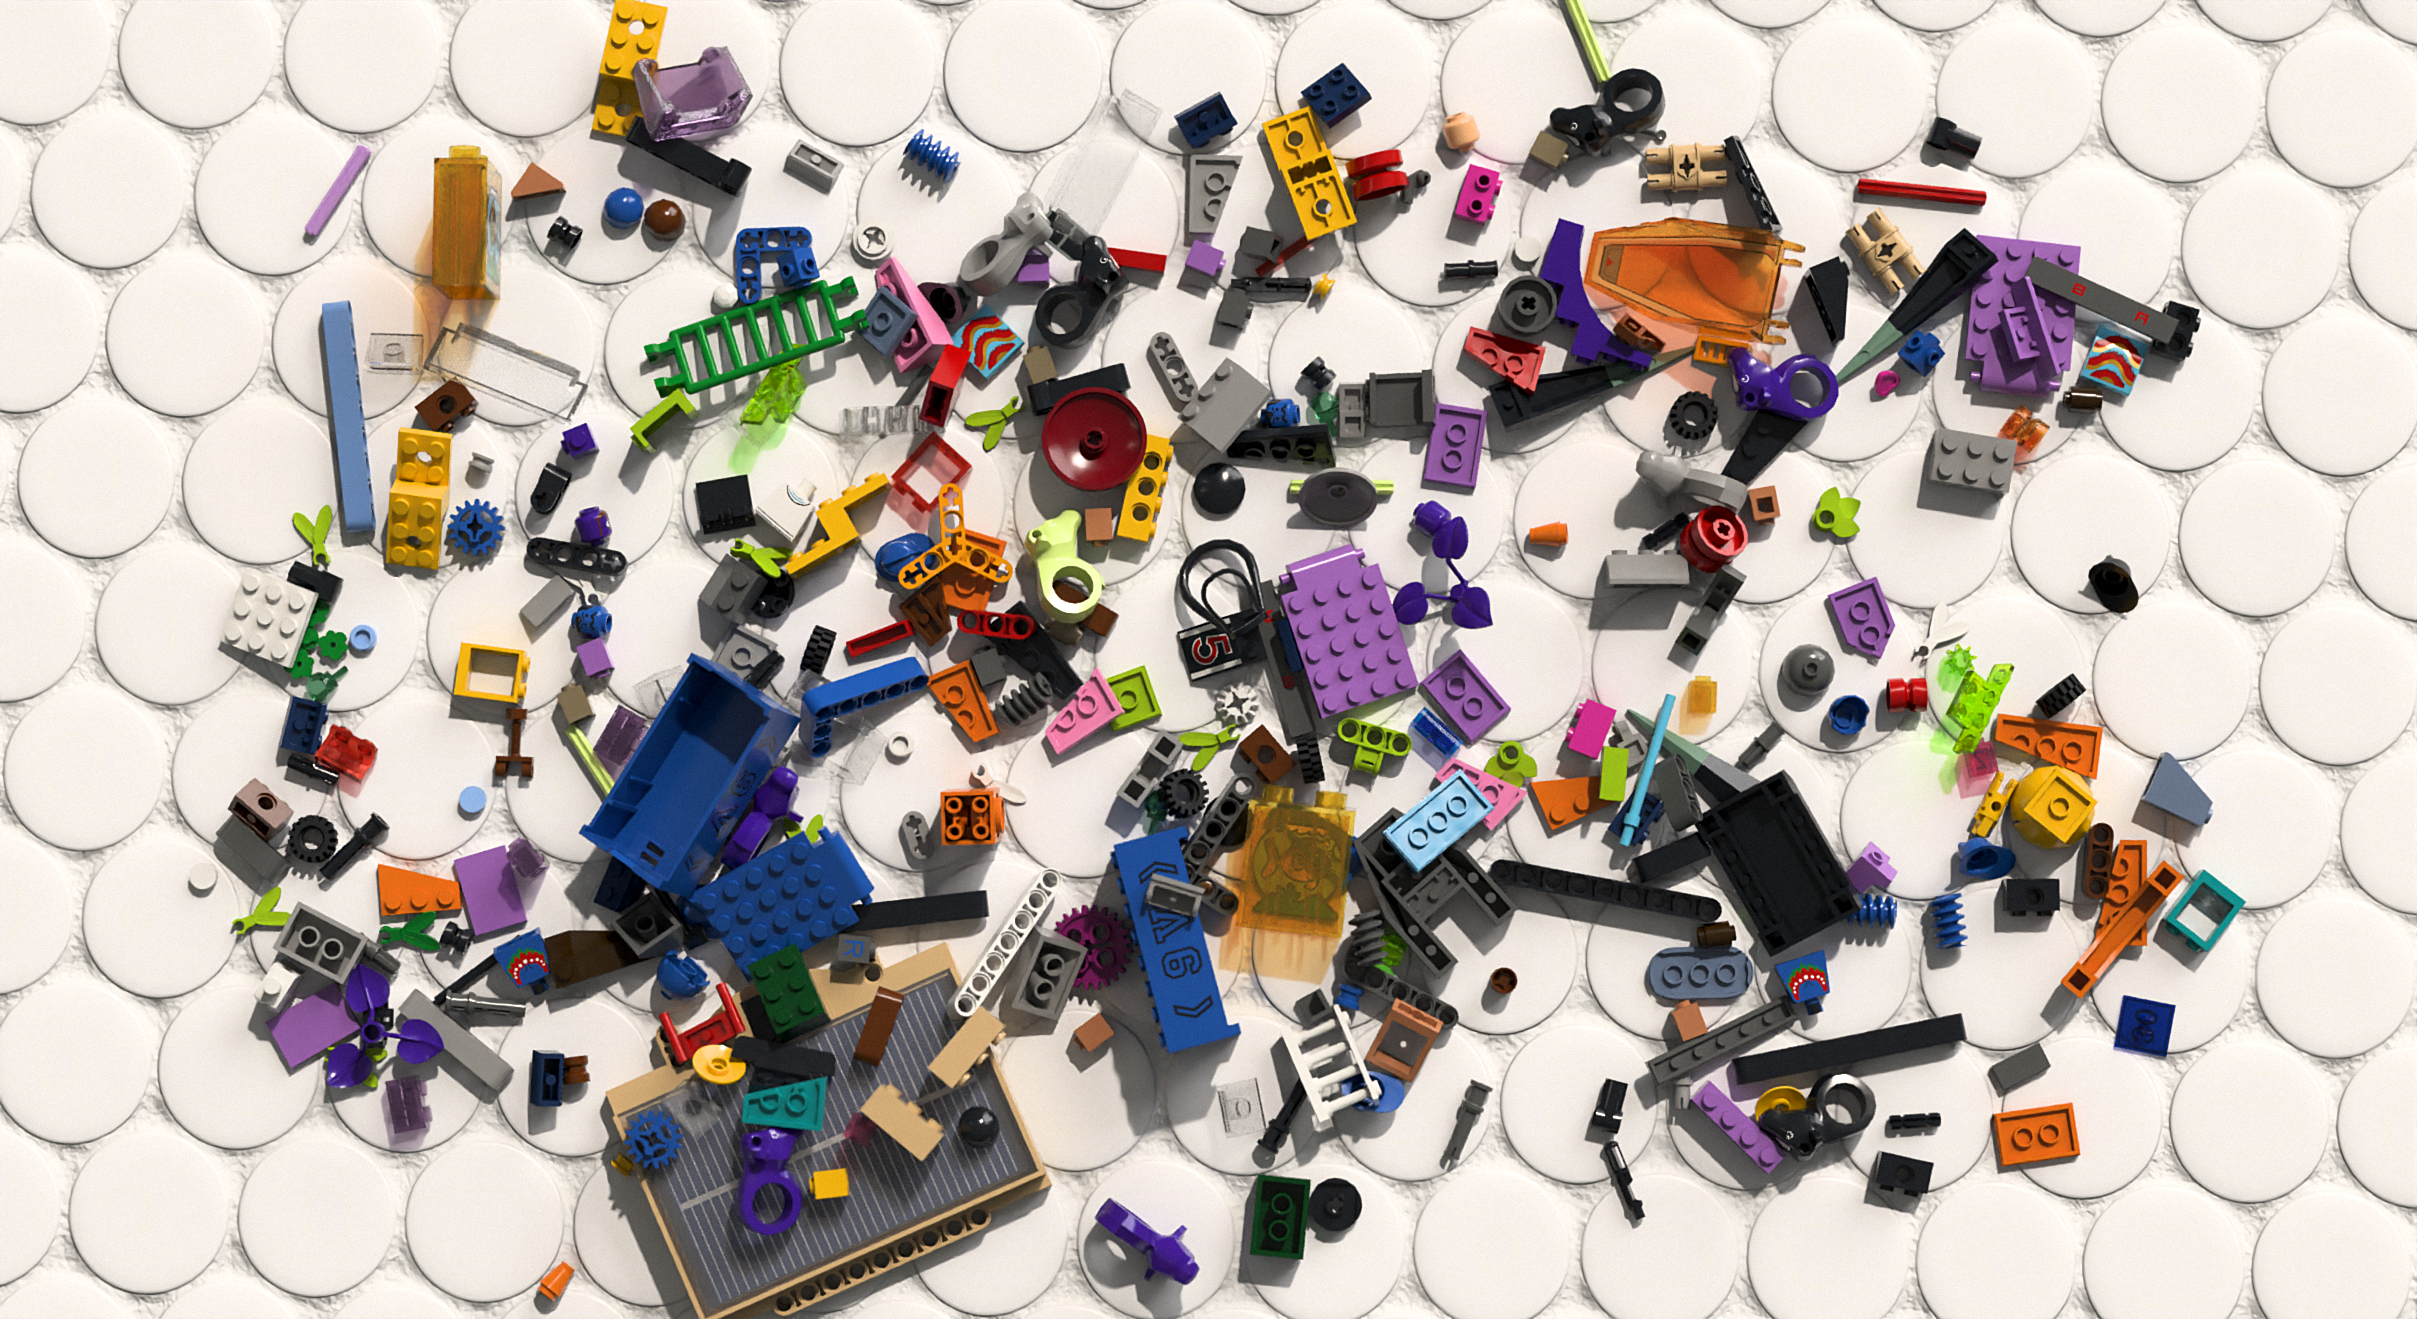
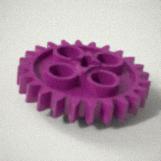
(1087, 923)

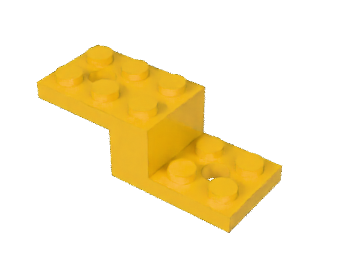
(619, 58)
(1309, 173)
(419, 498)
(837, 524)

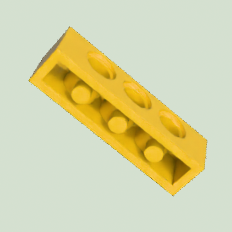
(1143, 530)

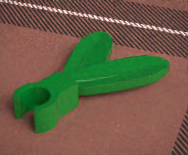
(411, 932)

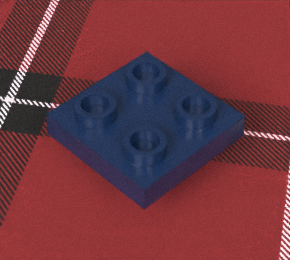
(1336, 95)

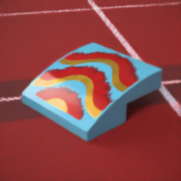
(988, 340)
(2113, 361)

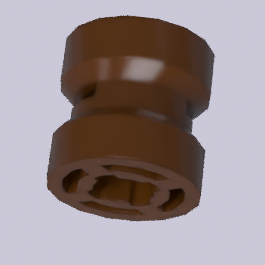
(1506, 982)
(576, 1070)

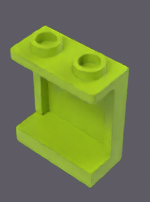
(659, 416)

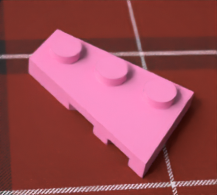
(1087, 713)
(1498, 792)

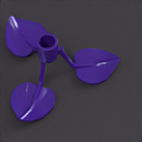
(1472, 603)
(417, 1041)

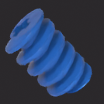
(932, 156)
(1875, 911)
(1948, 921)

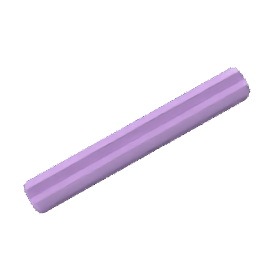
(337, 190)

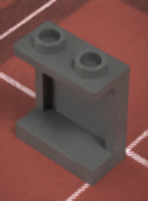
(1401, 399)

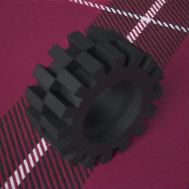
(1694, 399)
(818, 649)
(2060, 696)
(1310, 759)
(1170, 797)
(297, 834)

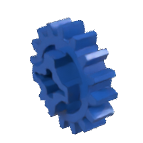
(465, 527)
(650, 1151)

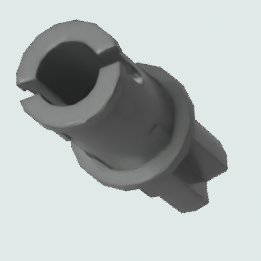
(1761, 745)
(382, 958)

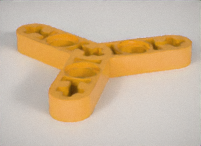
(945, 557)

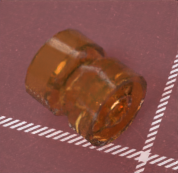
(2033, 431)

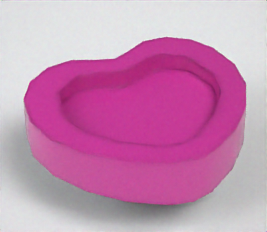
(1886, 382)

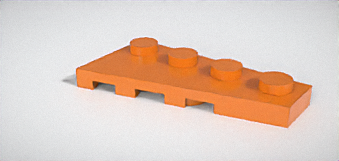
(2057, 742)
(2126, 878)

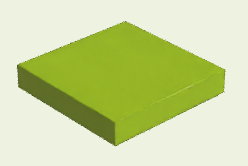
(1135, 696)

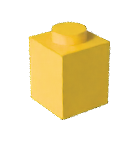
(830, 1183)

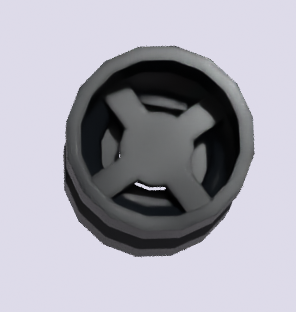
(565, 233)
(1318, 374)
(456, 938)

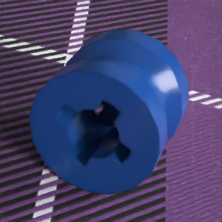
(1349, 996)

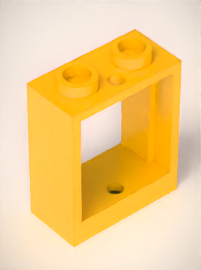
(465, 669)

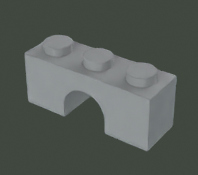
(1150, 769)

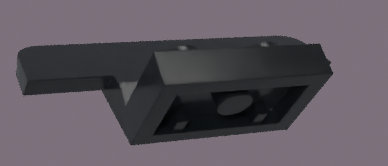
(781, 1063)

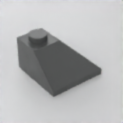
(648, 927)

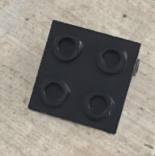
(725, 504)

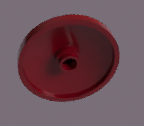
(1094, 439)

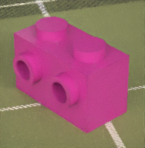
(1477, 195)
(1590, 729)

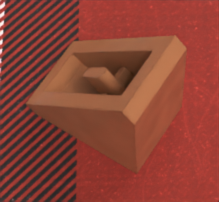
(536, 183)

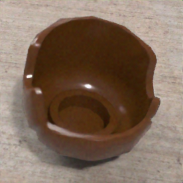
(664, 220)

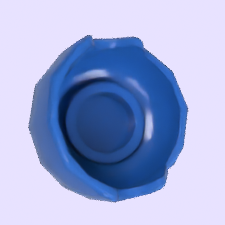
(623, 208)
(1848, 714)

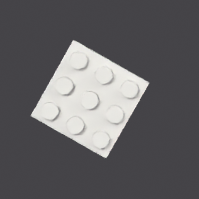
(269, 617)

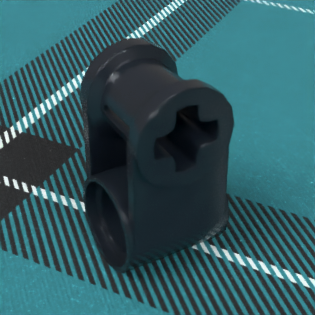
(552, 484)

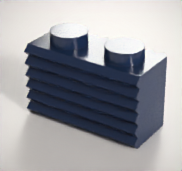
(546, 1078)

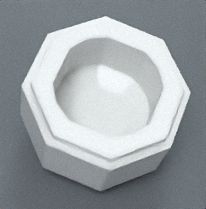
(726, 296)

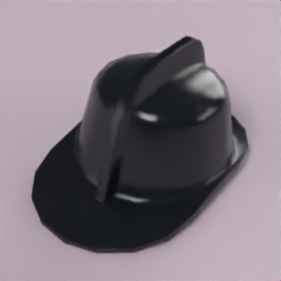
(946, 299)
(2114, 585)

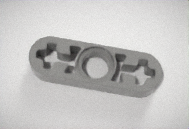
(1171, 346)

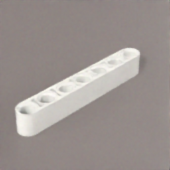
(994, 950)

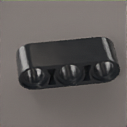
(1671, 857)

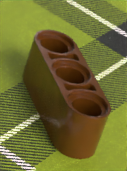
(1101, 619)
(2104, 849)
(878, 1026)

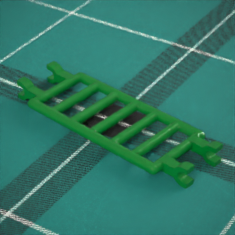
(657, 352)

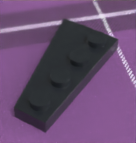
(1754, 190)
(1295, 443)

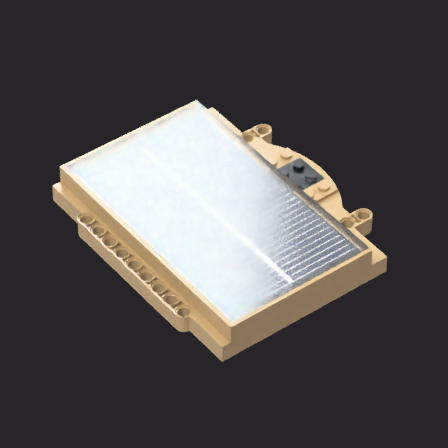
(891, 1190)

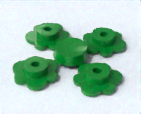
(311, 639)

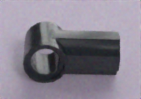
(1947, 136)
(320, 582)
(1608, 1112)

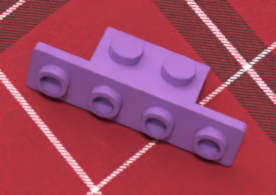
(2027, 331)

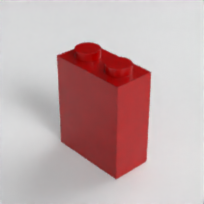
(945, 385)

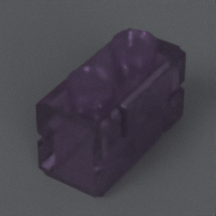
(621, 735)
(527, 858)
(408, 1103)

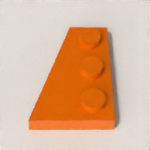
(965, 699)
(1568, 799)
(415, 892)

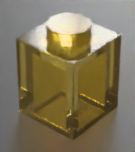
(1702, 695)

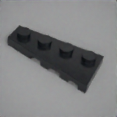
(1760, 444)
(1038, 654)

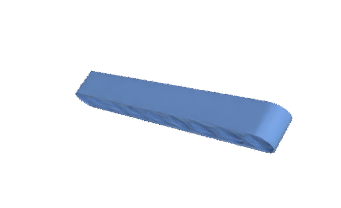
(348, 417)

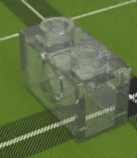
(677, 1103)

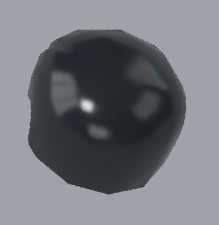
(978, 1127)

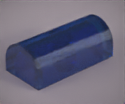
(1436, 732)

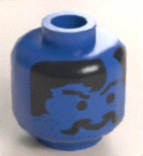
(1280, 413)
(592, 621)

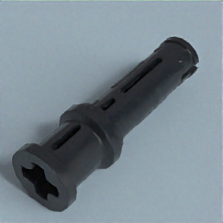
(362, 838)
(1280, 1125)

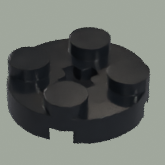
(1346, 1193)

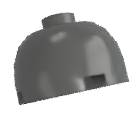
(1808, 670)

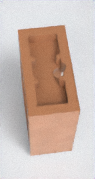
(1414, 1020)

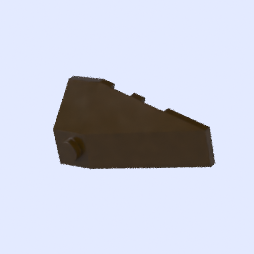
(586, 955)

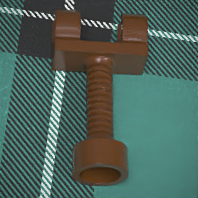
(516, 717)

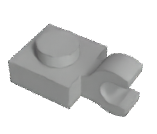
(1635, 743)

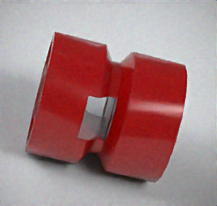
(1906, 695)

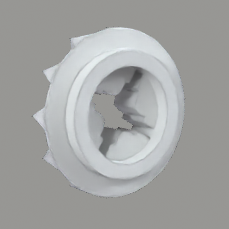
(872, 226)
(1242, 691)

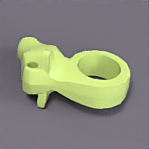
(1054, 557)

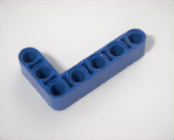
(853, 694)

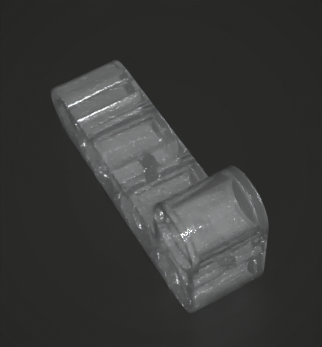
(883, 420)

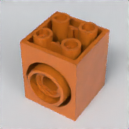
(972, 816)

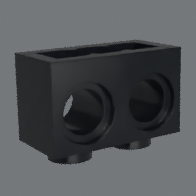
(2181, 334)

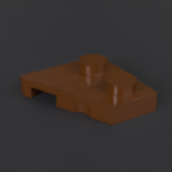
(1632, 332)
(928, 611)

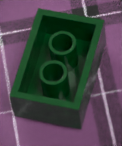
(789, 993)
(1280, 1216)

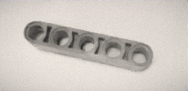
(458, 1040)

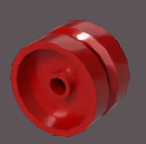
(1377, 175)
(1713, 538)

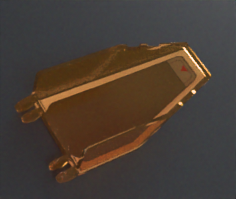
(1695, 275)

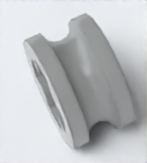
(481, 462)

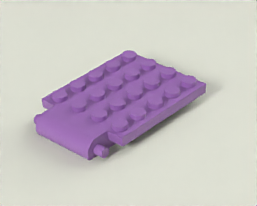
(1993, 294)
(1345, 630)

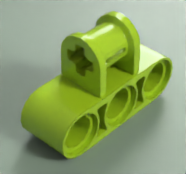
(1369, 752)

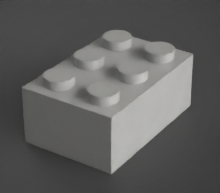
(1971, 461)

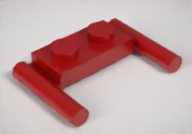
(710, 1032)

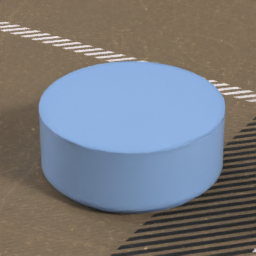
(363, 638)
(473, 799)

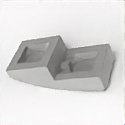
(1352, 409)

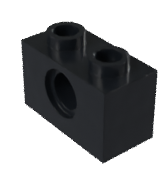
(2047, 896)
(1918, 1170)

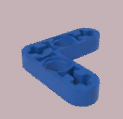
(754, 253)

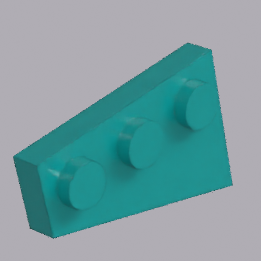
(788, 1106)

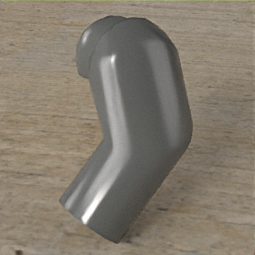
(1416, 181)

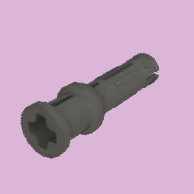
(471, 1003)
(1471, 1108)

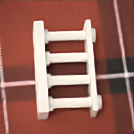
(1314, 1086)

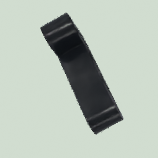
(1045, 395)

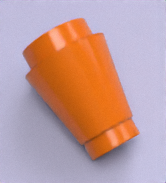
(1550, 534)
(556, 1281)

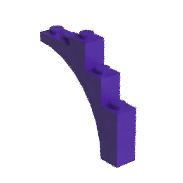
(1592, 337)

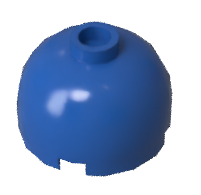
(680, 977)

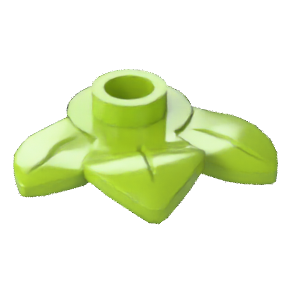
(1840, 513)
(1513, 769)

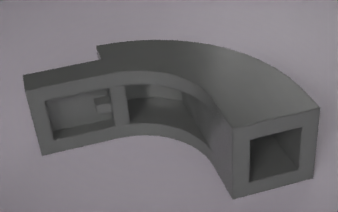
(1710, 609)

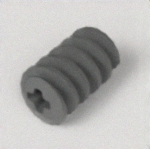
(1027, 702)
(1368, 939)

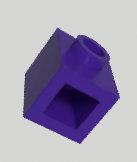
(579, 441)

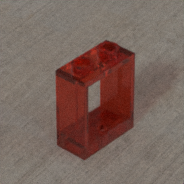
(948, 452)

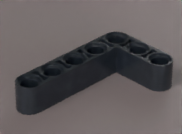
(692, 159)

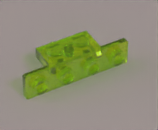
(776, 393)
(1975, 704)

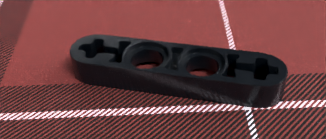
(576, 559)

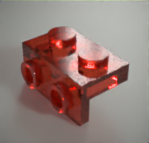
(347, 753)

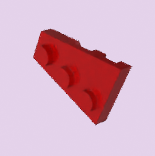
(1507, 357)

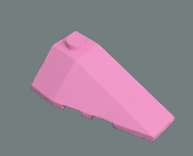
(928, 333)

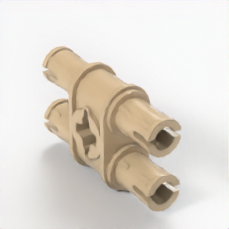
(1677, 179)
(1882, 265)

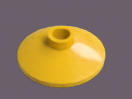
(717, 1066)
(1786, 1096)

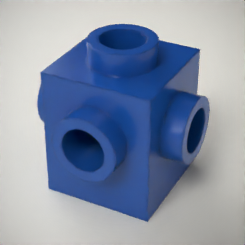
(798, 268)
(1921, 352)

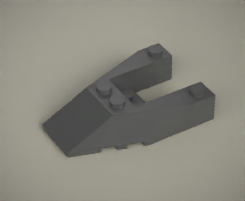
(1411, 897)

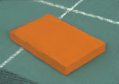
(964, 587)
(2036, 1134)

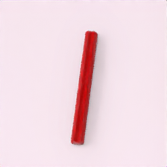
(1921, 192)

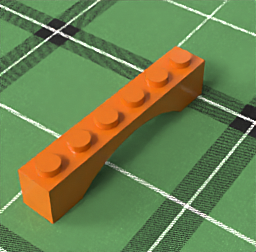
(2122, 929)

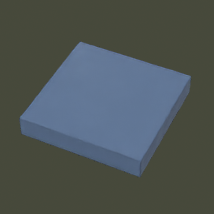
(888, 321)

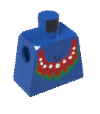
(525, 960)
(1805, 980)

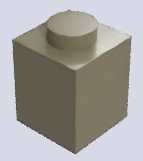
(1549, 151)
(1040, 365)
(575, 703)

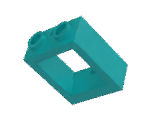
(2217, 888)

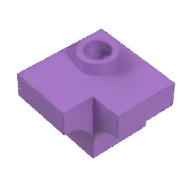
(1871, 869)

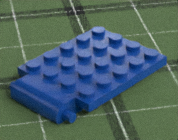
(786, 897)

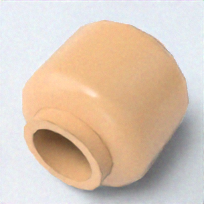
(1460, 131)

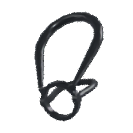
(1208, 613)

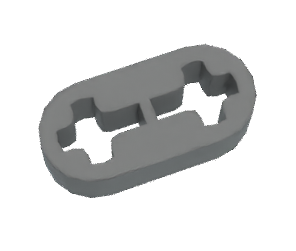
(912, 838)

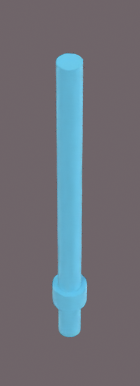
(1632, 818)

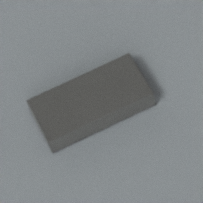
(2021, 1066)

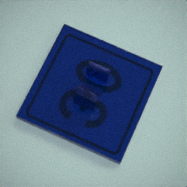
(2144, 1026)

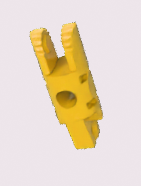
(1985, 815)

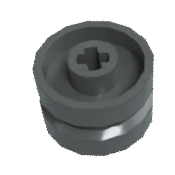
(1532, 291)

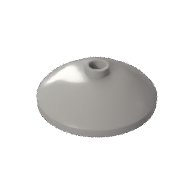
(1338, 497)

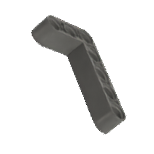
(1210, 843)
(1390, 981)

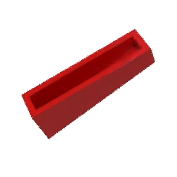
(1139, 260)
(880, 638)

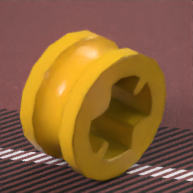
(1323, 286)
(623, 1164)

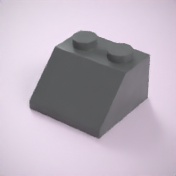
(733, 589)

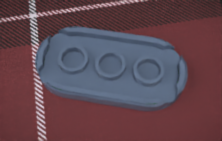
(1699, 973)

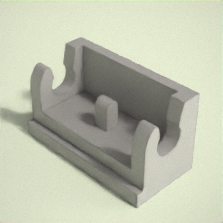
(1174, 895)

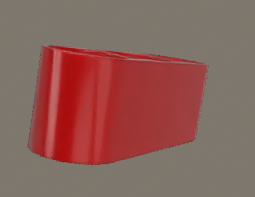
(983, 624)

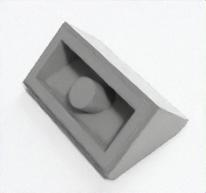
(813, 165)
(547, 601)

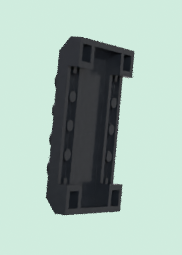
(1779, 862)

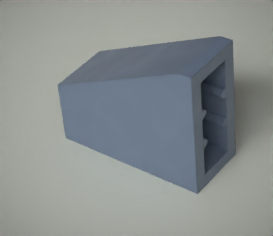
(2176, 793)

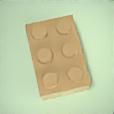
(968, 1048)
(903, 1121)

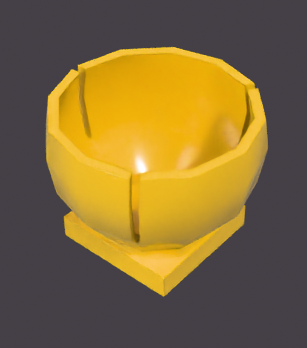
(2052, 807)

